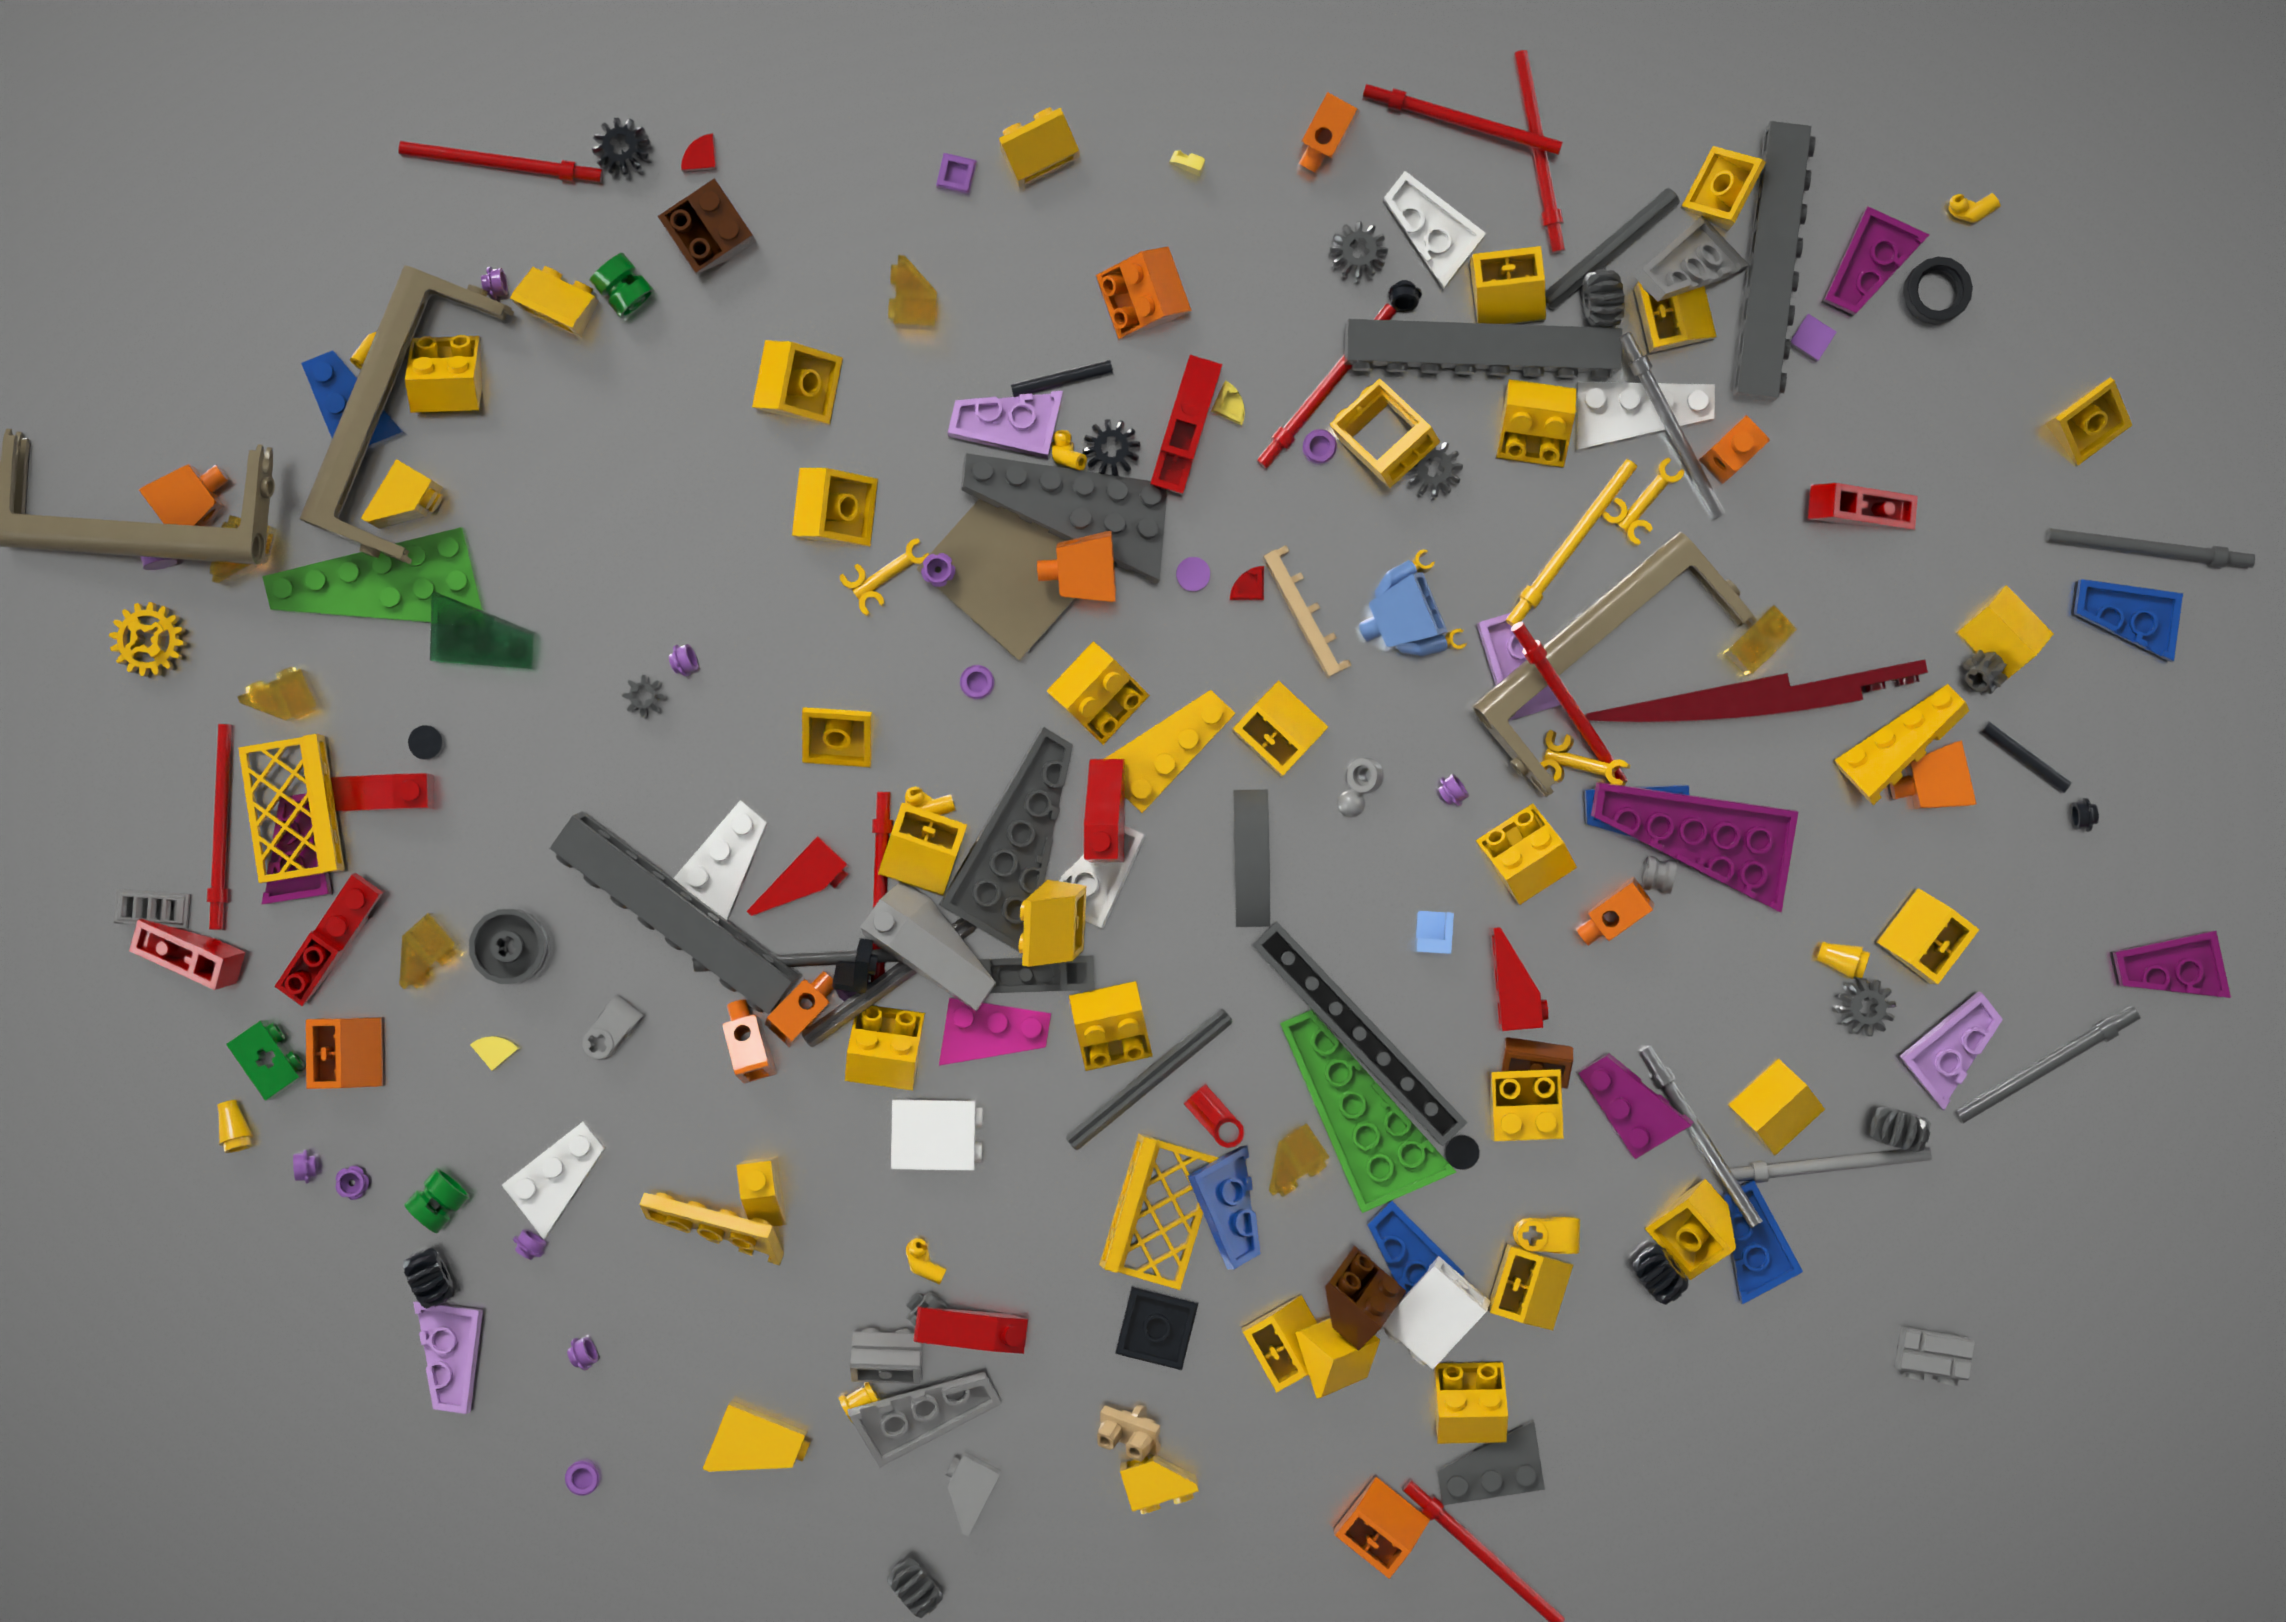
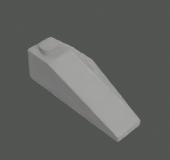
(922, 938)

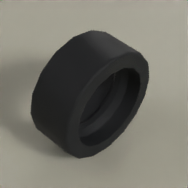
(1949, 266)

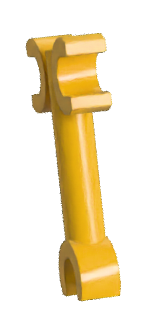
(1628, 520)
(865, 589)
(1558, 756)

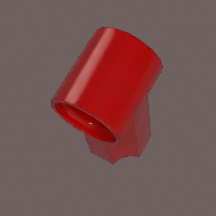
(1213, 1114)

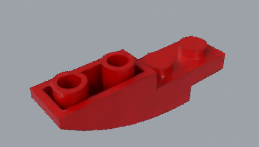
(1186, 424)
(329, 940)

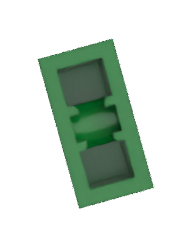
(249, 1052)

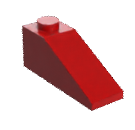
(1862, 506)
(383, 792)
(1105, 811)
(807, 875)
(188, 954)
(1516, 993)
(971, 1329)

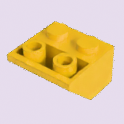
(1038, 146)
(1509, 286)
(1675, 320)
(444, 374)
(1536, 423)
(1098, 692)
(1279, 728)
(922, 849)
(1526, 853)
(1053, 923)
(1927, 936)
(1110, 1026)
(884, 1047)
(1526, 1105)
(1529, 1287)
(1276, 1342)
(1470, 1403)
(1156, 1481)

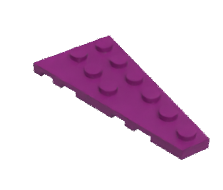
(1722, 838)

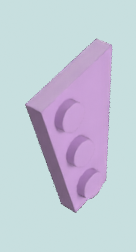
(1008, 423)
(1504, 656)
(1950, 1048)
(451, 1353)

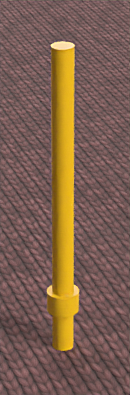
(1532, 594)

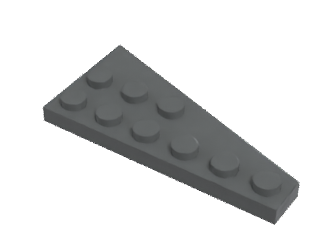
(1077, 505)
(1014, 844)

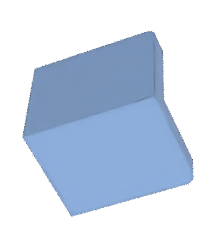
(1434, 932)

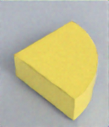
(1191, 163)
(1229, 404)
(494, 1050)

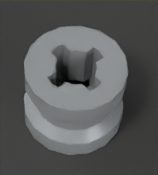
(1659, 875)

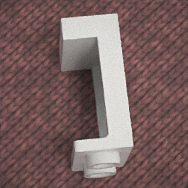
(935, 1134)
(1436, 1313)

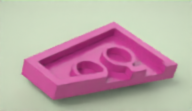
(991, 1031)

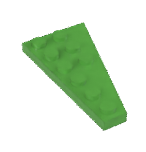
(382, 585)
(1369, 1132)

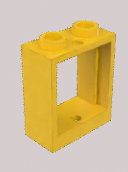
(1401, 455)

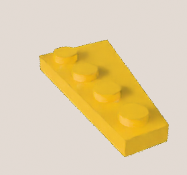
(1169, 747)

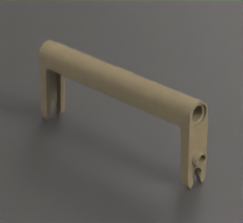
(370, 397)
(131, 538)
(1589, 629)

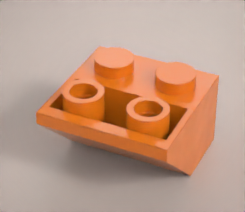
(1143, 292)
(344, 1053)
(1381, 1527)

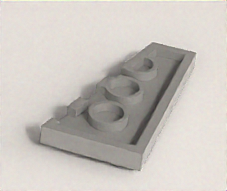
(1690, 262)
(917, 1417)

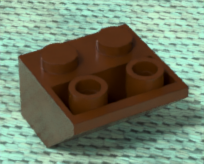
(707, 227)
(1361, 1298)

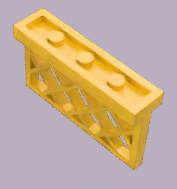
(321, 807)
(1130, 1205)

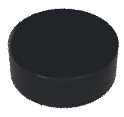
(426, 742)
(1462, 1152)

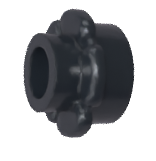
(1404, 295)
(2084, 814)

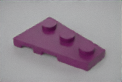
(1871, 258)
(296, 887)
(2176, 965)
(1632, 1107)

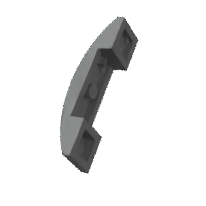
(1252, 858)
(1063, 976)

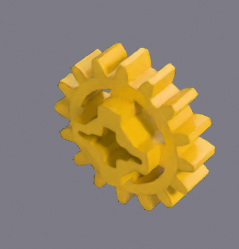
(138, 628)

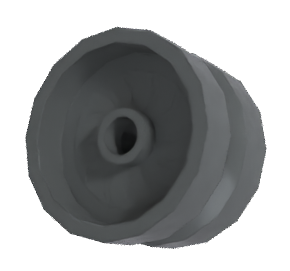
(489, 942)

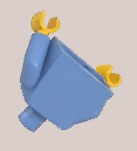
(1408, 613)

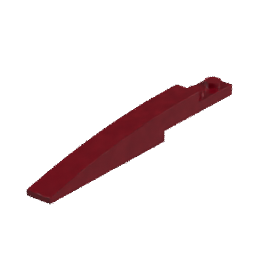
(1760, 697)

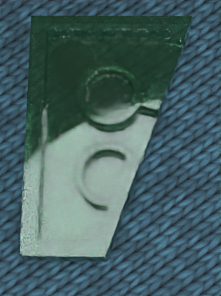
(477, 637)

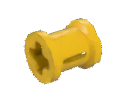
(860, 1397)

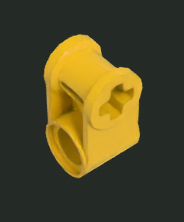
(1554, 1234)

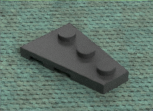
(1494, 1469)

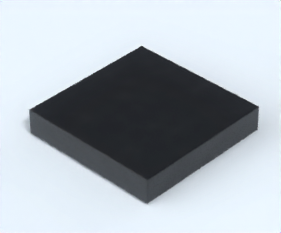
(1156, 1328)

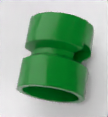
(624, 288)
(443, 1190)

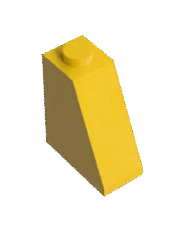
(762, 1190)
(754, 1442)

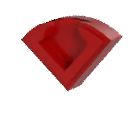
(700, 155)
(1249, 586)

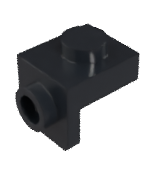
(855, 976)

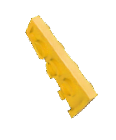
(1892, 748)
(714, 1225)

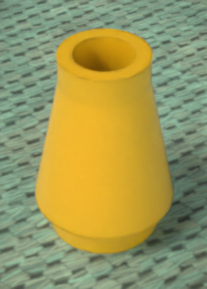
(1844, 958)
(233, 1128)

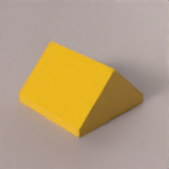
(1723, 186)
(2091, 421)
(2007, 629)
(837, 737)
(1777, 1106)
(1332, 1359)

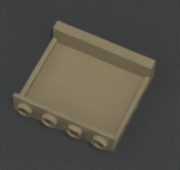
(998, 576)

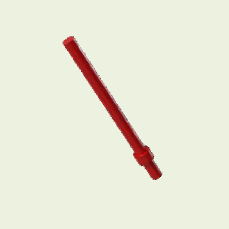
(1399, 100)
(565, 170)
(1552, 216)
(1284, 437)
(1536, 655)
(881, 827)
(217, 894)
(1433, 1509)

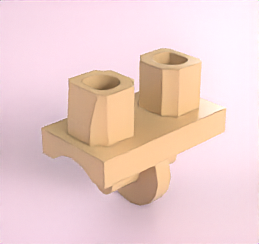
(1129, 1428)

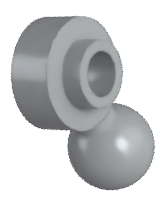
(1352, 802)

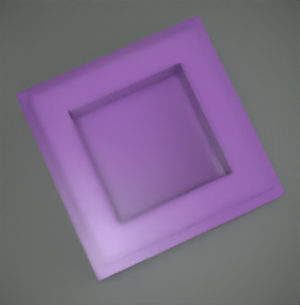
(956, 173)
(1812, 337)

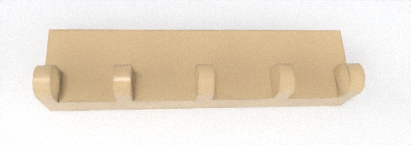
(1303, 613)

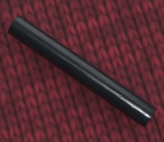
(1062, 378)
(2026, 757)

